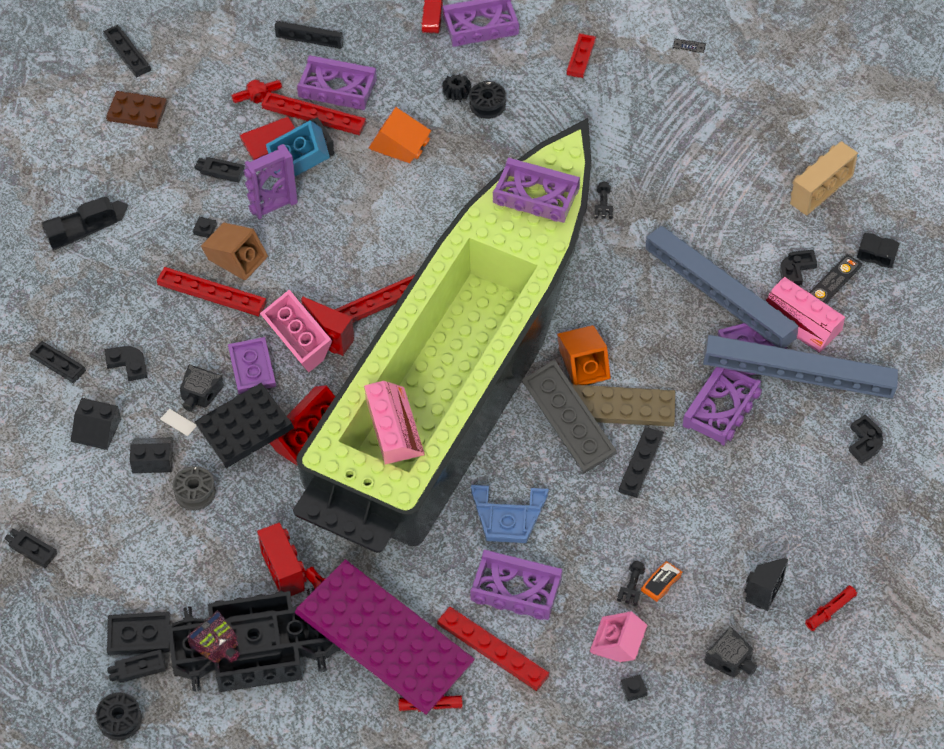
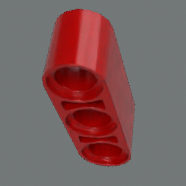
(432, 16)

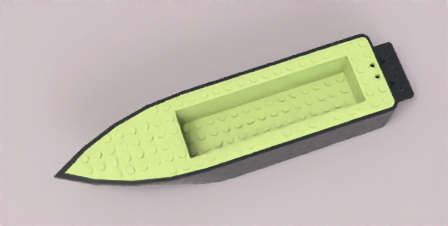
(458, 350)

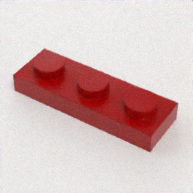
(581, 55)

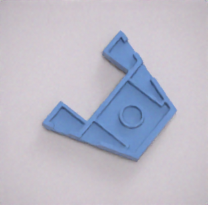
(507, 521)

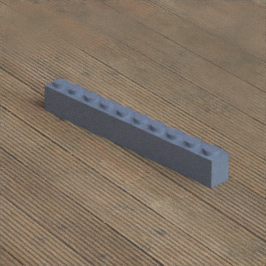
(722, 287)
(800, 366)

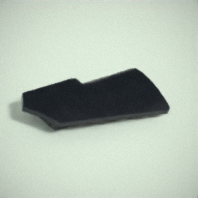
(87, 220)

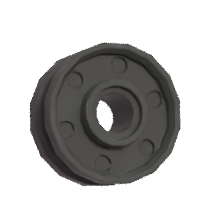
(196, 478)

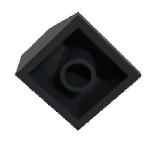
(95, 423)
(151, 455)
(765, 583)

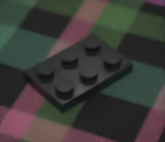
(138, 633)

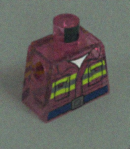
(215, 639)

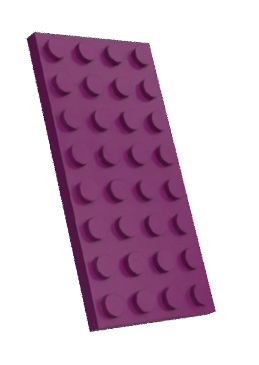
(385, 636)

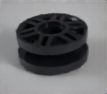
(487, 99)
(114, 705)

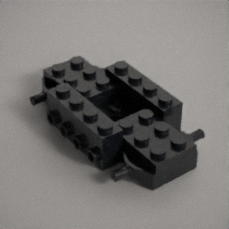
(261, 661)

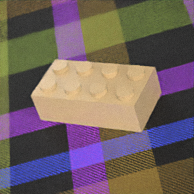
(823, 178)

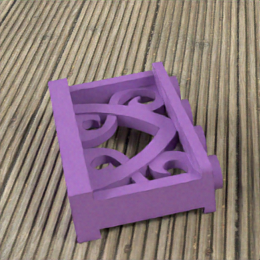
(470, 33)
(328, 70)
(535, 174)
(279, 197)
(719, 380)
(522, 602)

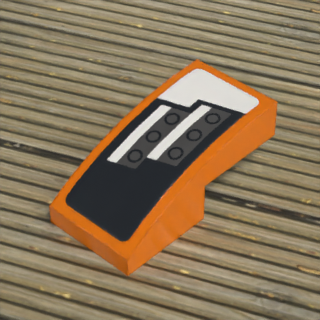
(661, 580)

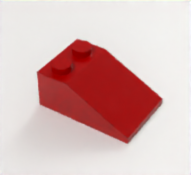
(334, 323)

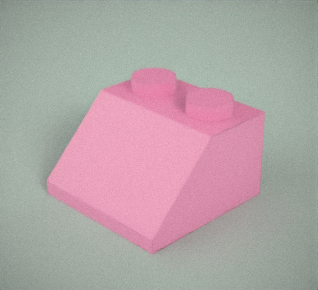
(619, 637)

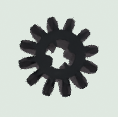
(456, 87)

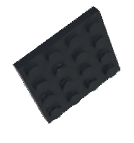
(244, 425)

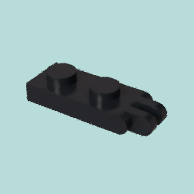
(220, 169)
(31, 547)
(137, 667)

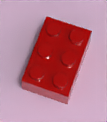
(281, 559)

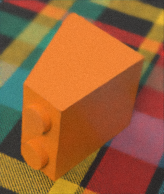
(401, 137)
(584, 355)

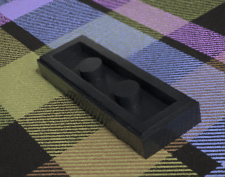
(57, 362)

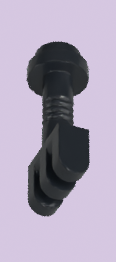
(603, 189)
(636, 568)

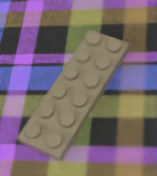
(629, 405)

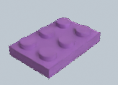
(251, 364)

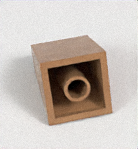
(235, 249)

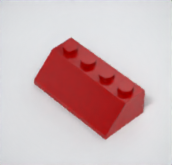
(304, 419)

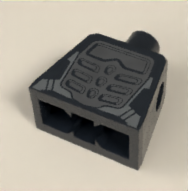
(199, 387)
(731, 654)

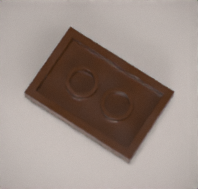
(136, 109)

